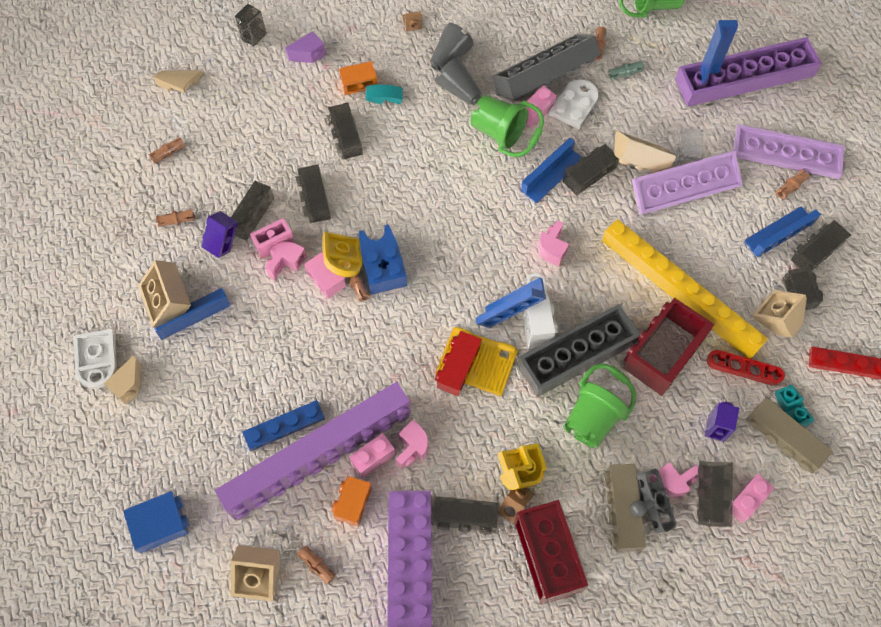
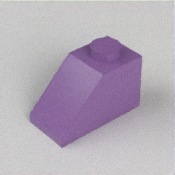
(306, 49)

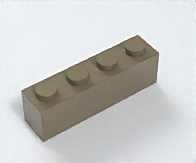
(789, 436)
(623, 491)

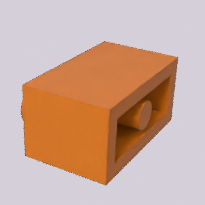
(357, 77)
(352, 501)

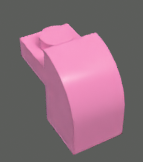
(551, 247)
(285, 254)
(417, 445)
(674, 483)

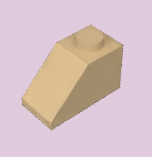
(126, 381)

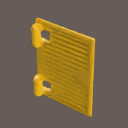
(489, 370)

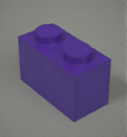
(219, 234)
(722, 421)

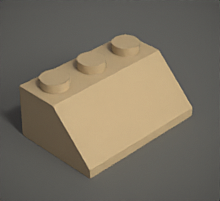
(642, 153)
(163, 293)

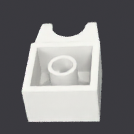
(539, 320)

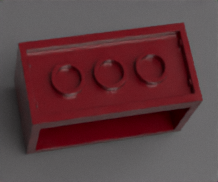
(687, 320)
(550, 552)

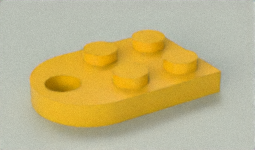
(342, 252)

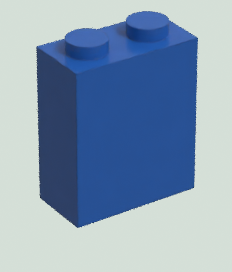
(156, 521)

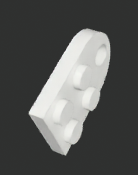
(573, 104)
(95, 355)

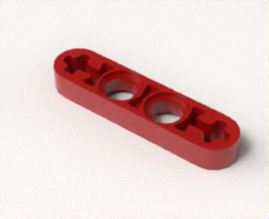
(745, 364)

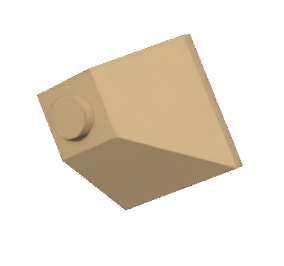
(782, 312)

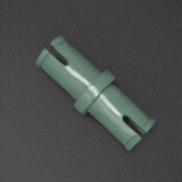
(626, 70)

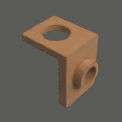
(412, 21)
(518, 500)

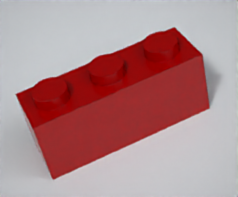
(458, 363)

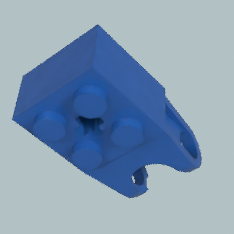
(382, 262)

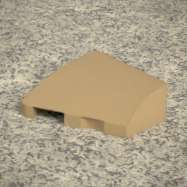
(177, 79)

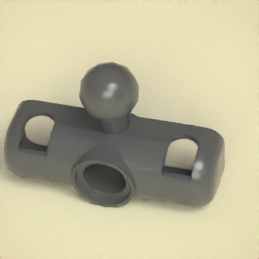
(654, 500)

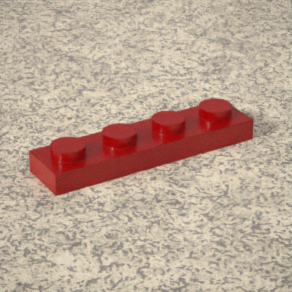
(845, 362)

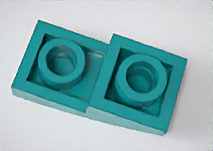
(382, 92)
(791, 403)

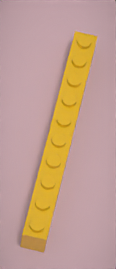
(684, 288)

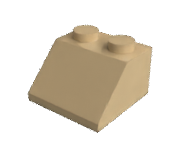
(254, 572)

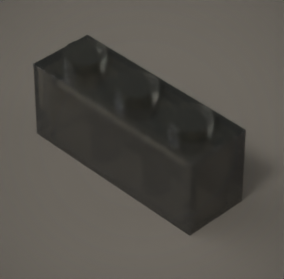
(344, 131)
(590, 169)
(313, 194)
(252, 209)
(820, 246)
(715, 493)
(465, 515)

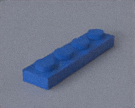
(283, 425)

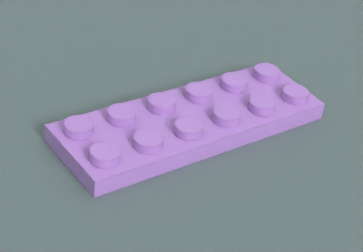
(789, 151)
(687, 182)

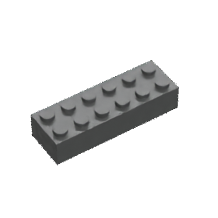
(546, 66)
(577, 350)

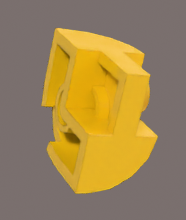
(522, 466)

